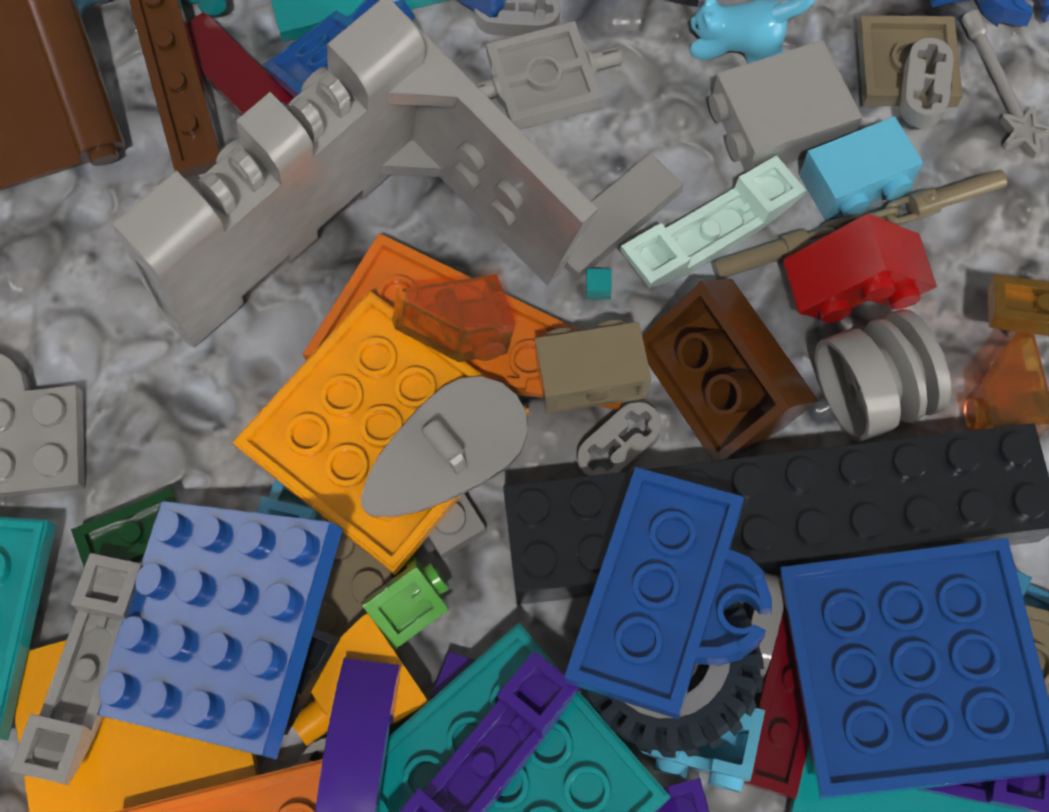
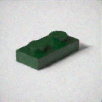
(122, 532)

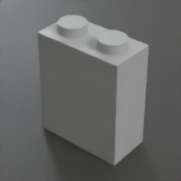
(783, 105)

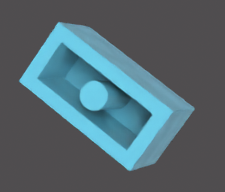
(861, 169)

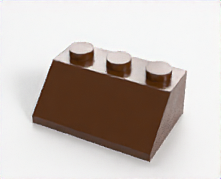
(725, 370)

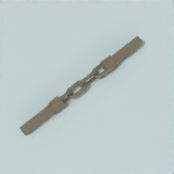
(919, 205)

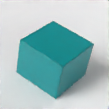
(598, 283)

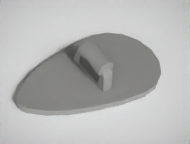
(447, 448)

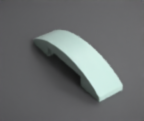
(716, 227)

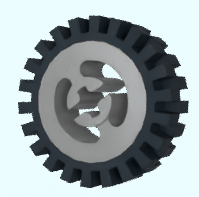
(707, 711)

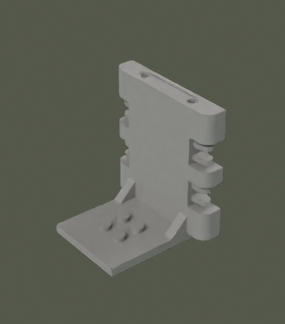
(376, 112)

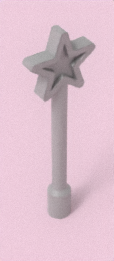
(1023, 129)

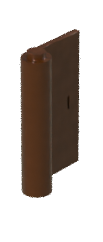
(50, 94)

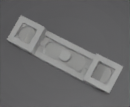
(69, 718)

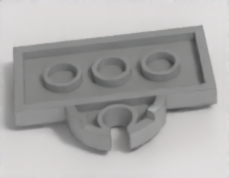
(39, 435)

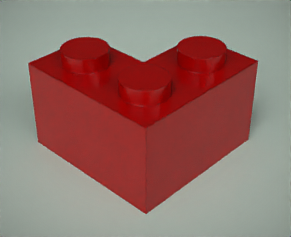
(858, 265)

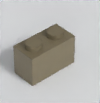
(592, 366)

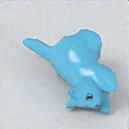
(748, 28)

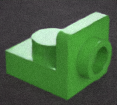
(408, 602)

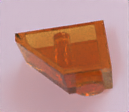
(457, 317)
(1011, 389)

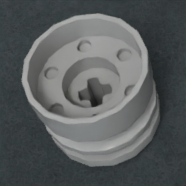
(883, 374)

